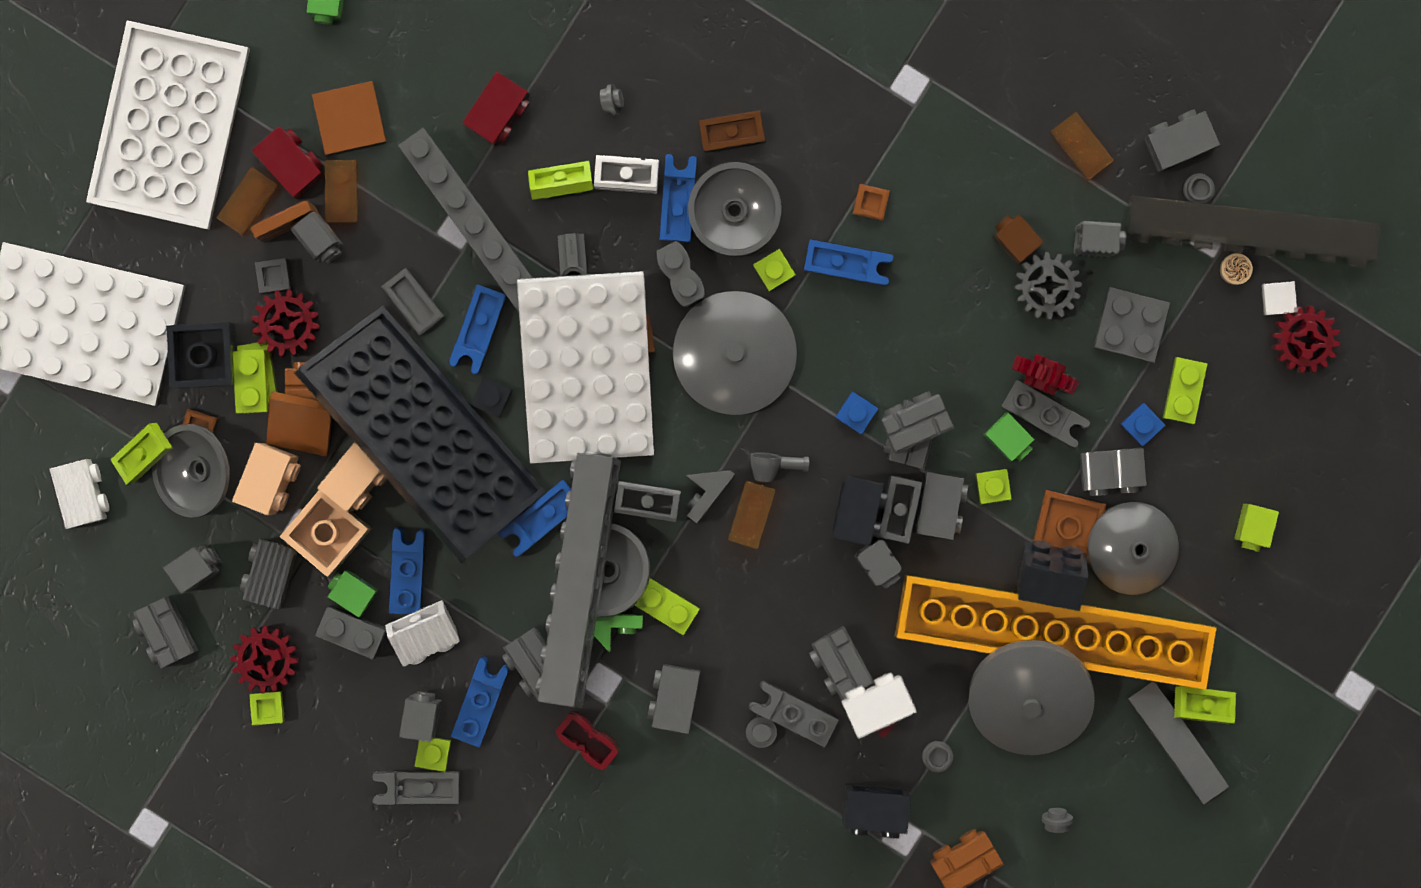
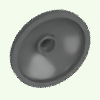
(740, 186)
(181, 476)
(1114, 542)
(631, 572)

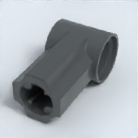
(572, 254)

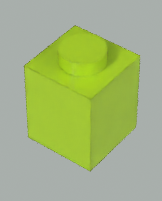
(1256, 527)

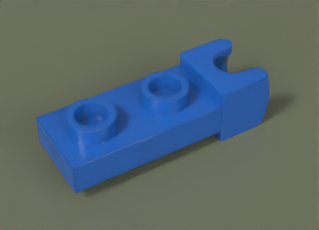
(676, 195)
(846, 262)
(478, 327)
(538, 518)
(407, 572)
(479, 704)

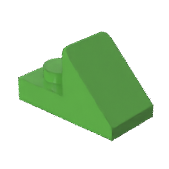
(624, 622)

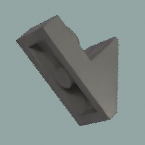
(713, 484)

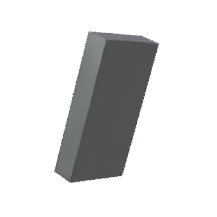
(413, 301)

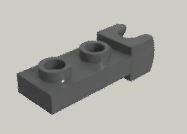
(1043, 413)
(795, 715)
(418, 787)

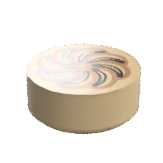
(1236, 269)

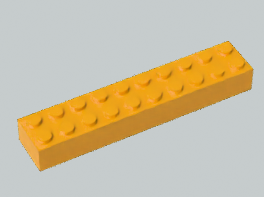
(1097, 636)

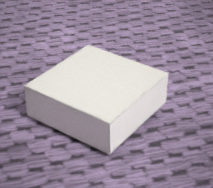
(1279, 298)

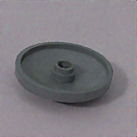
(734, 353)
(1031, 697)

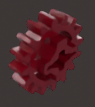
(271, 326)
(1308, 328)
(1045, 374)
(269, 673)

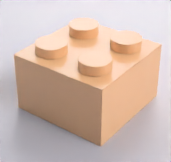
(267, 479)
(352, 480)
(325, 533)

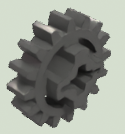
(1047, 300)

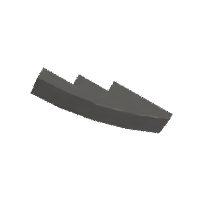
(1178, 743)

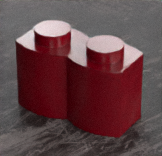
(580, 735)

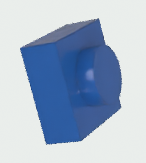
(856, 412)
(1142, 424)

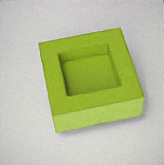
(774, 270)
(993, 486)
(267, 708)
(433, 754)

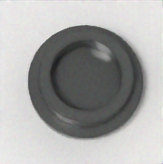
(611, 99)
(1199, 188)
(761, 732)
(937, 756)
(1057, 820)

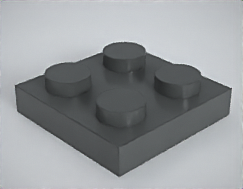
(1131, 325)

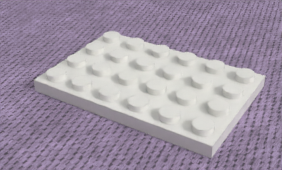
(168, 125)
(85, 323)
(586, 366)

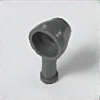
(766, 465)

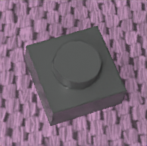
(273, 275)

